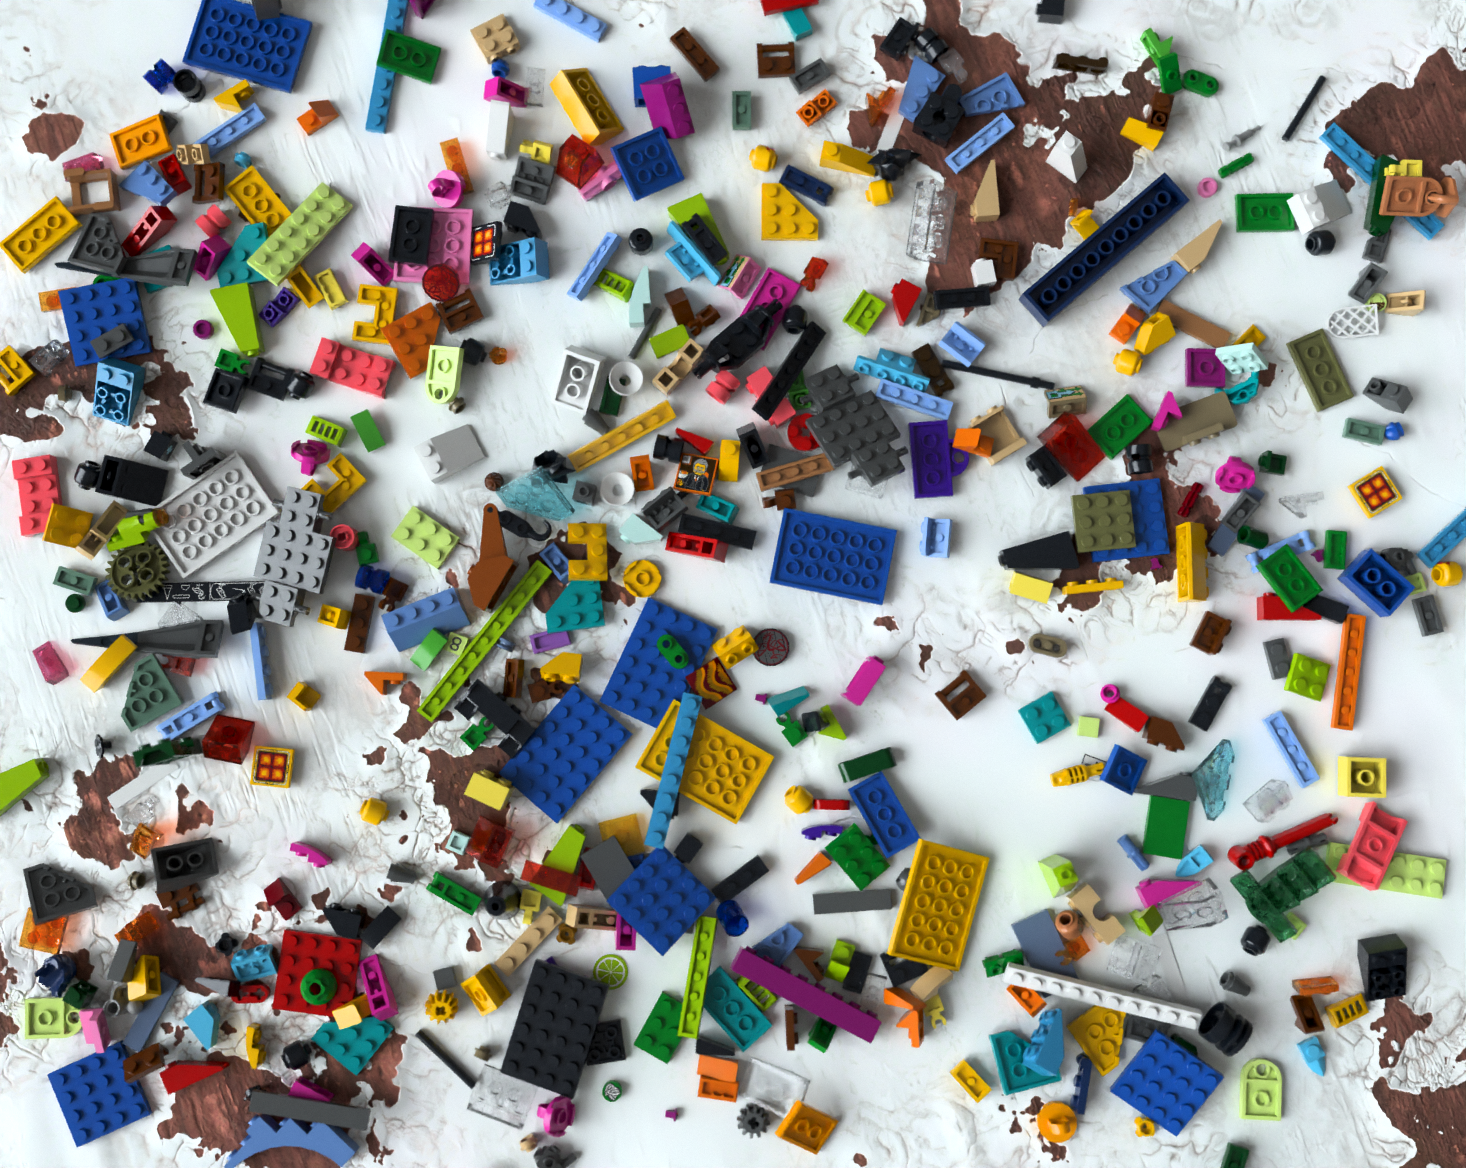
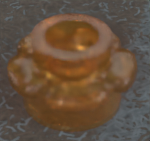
(498, 359)

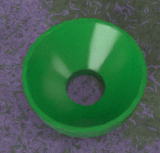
(325, 980)

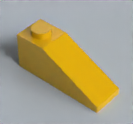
(846, 159)

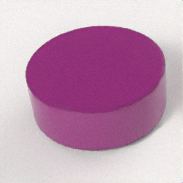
(203, 329)

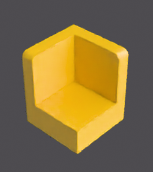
(304, 696)

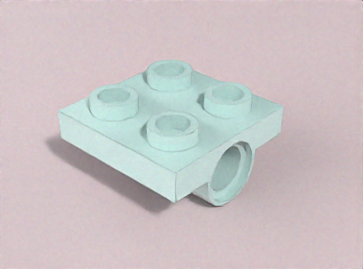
(1242, 358)

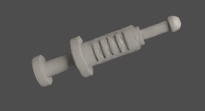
(1238, 139)

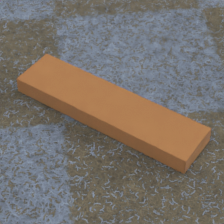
(1194, 325)
(793, 472)

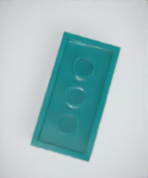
(734, 1010)

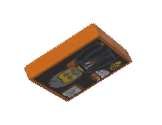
(696, 474)

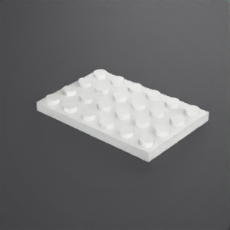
(213, 514)

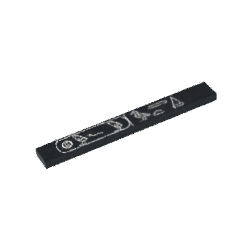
(202, 591)

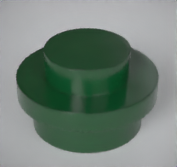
(75, 603)

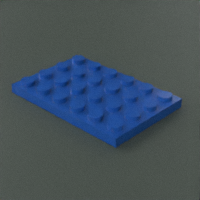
(237, 45)
(833, 556)
(643, 678)
(566, 753)

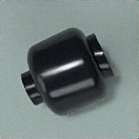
(1320, 242)
(637, 245)
(794, 319)
(473, 351)
(300, 385)
(87, 474)
(1255, 940)
(296, 1055)

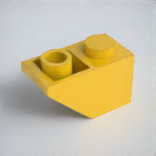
(1153, 333)
(563, 667)

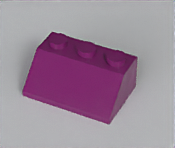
(667, 106)

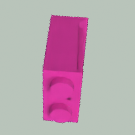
(864, 680)

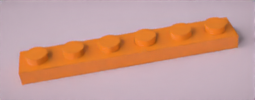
(1348, 672)

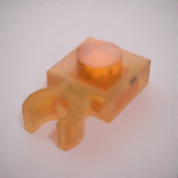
(1073, 950)

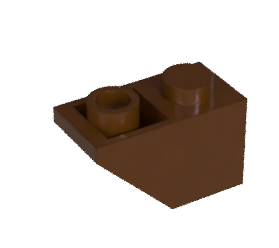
(1159, 111)
(1162, 732)

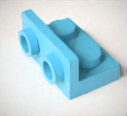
(254, 963)

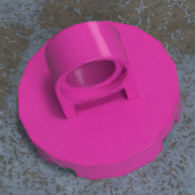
(447, 189)
(310, 455)
(1235, 475)
(557, 1115)

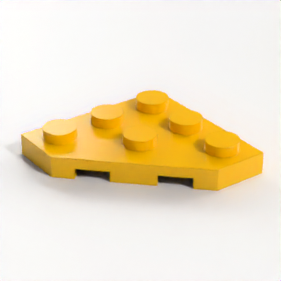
(785, 216)
(1100, 1036)

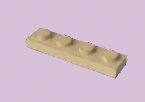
(528, 941)

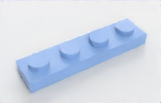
(572, 17)
(232, 129)
(979, 143)
(594, 266)
(914, 399)
(260, 654)
(1290, 749)

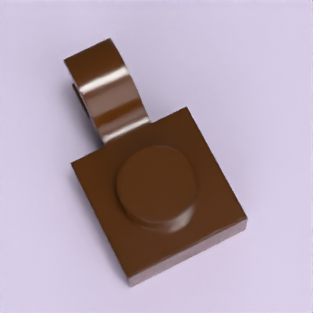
(703, 318)
(783, 499)

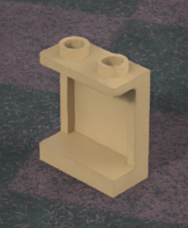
(999, 427)

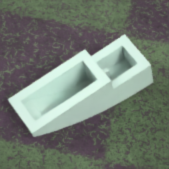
(640, 299)

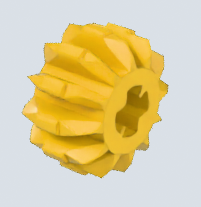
(441, 1006)

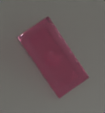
(88, 162)
(50, 663)

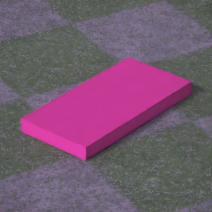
(773, 286)

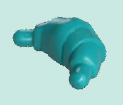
(1243, 391)

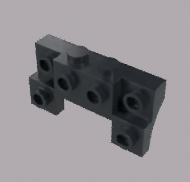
(500, 713)

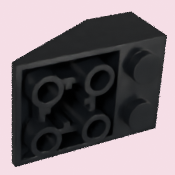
(131, 481)
(1383, 966)

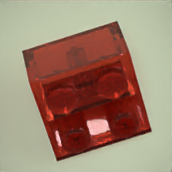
(490, 842)

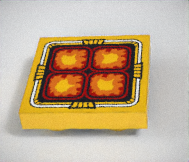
(1374, 492)
(272, 766)

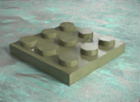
(1103, 521)

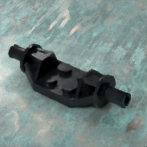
(738, 340)

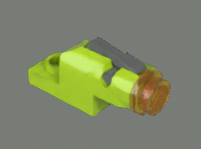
(136, 527)

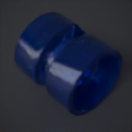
(160, 76)
(369, 578)
(732, 918)

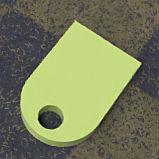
(443, 373)
(50, 1018)
(1260, 1092)

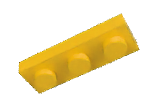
(1092, 586)

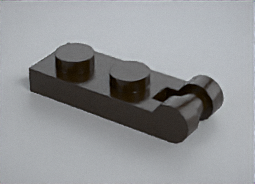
(1080, 64)
(932, 369)

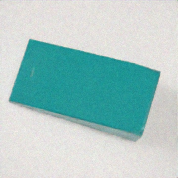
(797, 23)
(718, 508)
(785, 701)

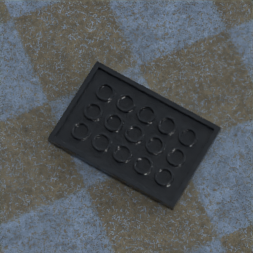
(555, 1028)

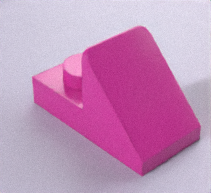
(1167, 407)
(624, 935)

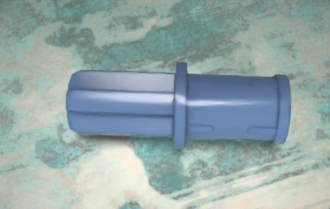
(1133, 852)

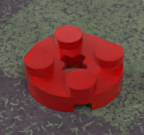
(794, 434)

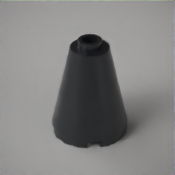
(502, 900)

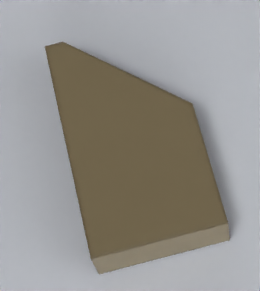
(927, 312)

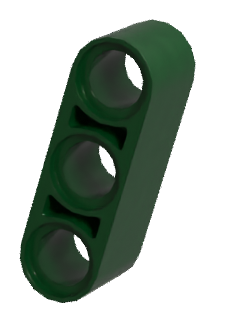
(867, 764)

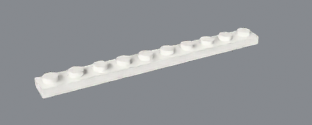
(1102, 995)

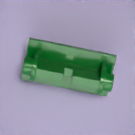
(996, 965)

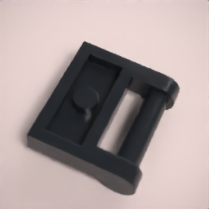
(266, 384)
(903, 970)

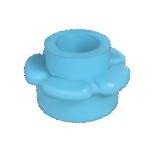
(243, 160)

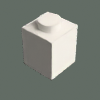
(983, 273)

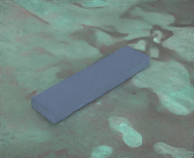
(1223, 536)
(150, 1014)

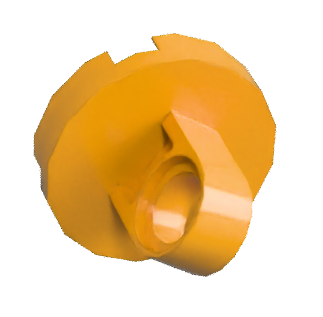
(1056, 1122)

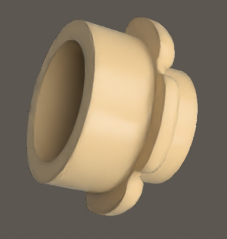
(528, 1143)

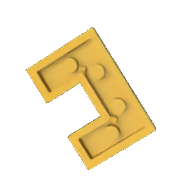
(386, 302)
(349, 482)
(596, 564)

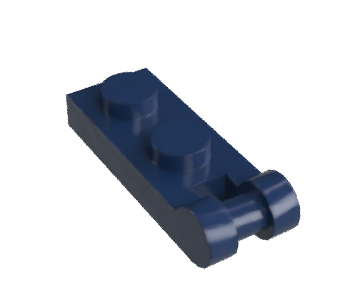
(806, 185)
(1081, 1084)

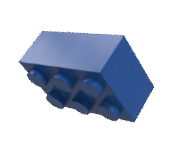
(1376, 583)

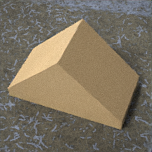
(1405, 303)

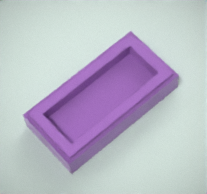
(544, 642)

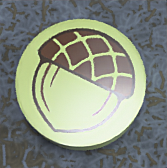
(1378, 299)

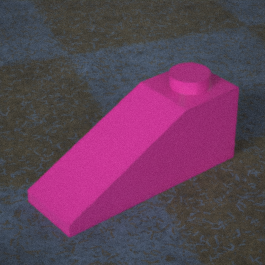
(1157, 890)
(378, 989)

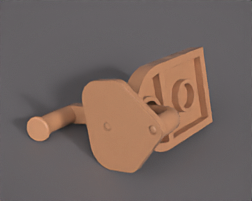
(1411, 195)

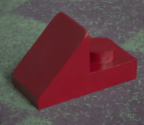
(281, 897)

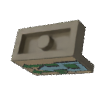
(1066, 399)

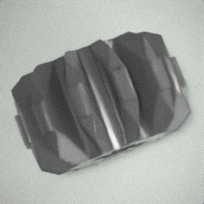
(760, 1123)

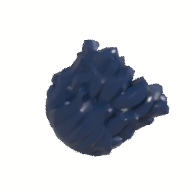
(57, 973)

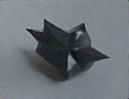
(892, 162)
(554, 465)

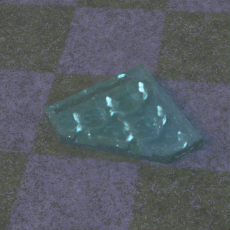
(536, 495)
(1213, 779)

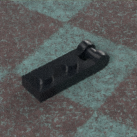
(704, 239)
(1209, 703)

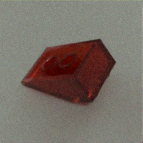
(1071, 445)

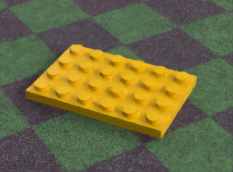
(719, 766)
(938, 905)

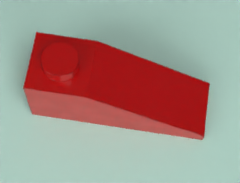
(150, 228)
(697, 546)
(1273, 609)
(182, 1074)

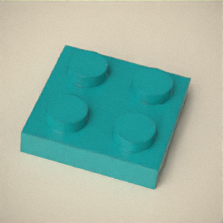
(1044, 717)

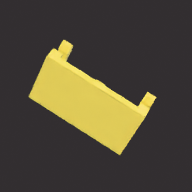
(1030, 587)

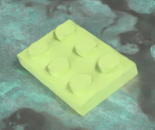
(425, 537)

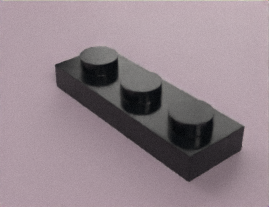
(961, 298)
(740, 879)

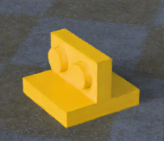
(486, 990)

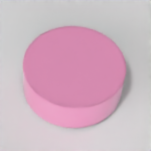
(1207, 187)

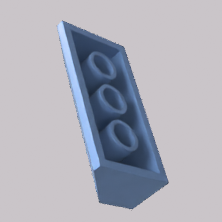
(413, 622)

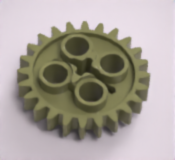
(120, 575)

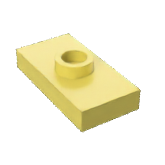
(330, 289)

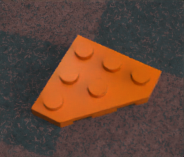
(412, 337)

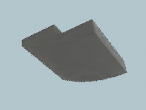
(532, 180)
(1141, 1028)

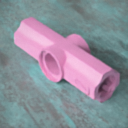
(602, 180)

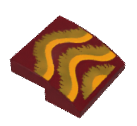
(711, 683)

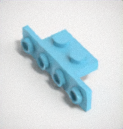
(688, 258)
(893, 368)

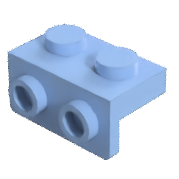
(962, 344)
(936, 537)

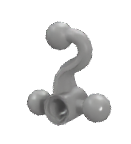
(124, 1005)

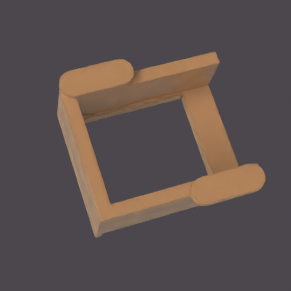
(79, 176)

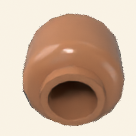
(1069, 924)

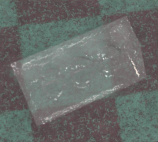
(931, 222)

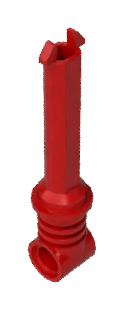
(1268, 846)

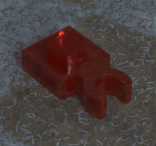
(180, 665)

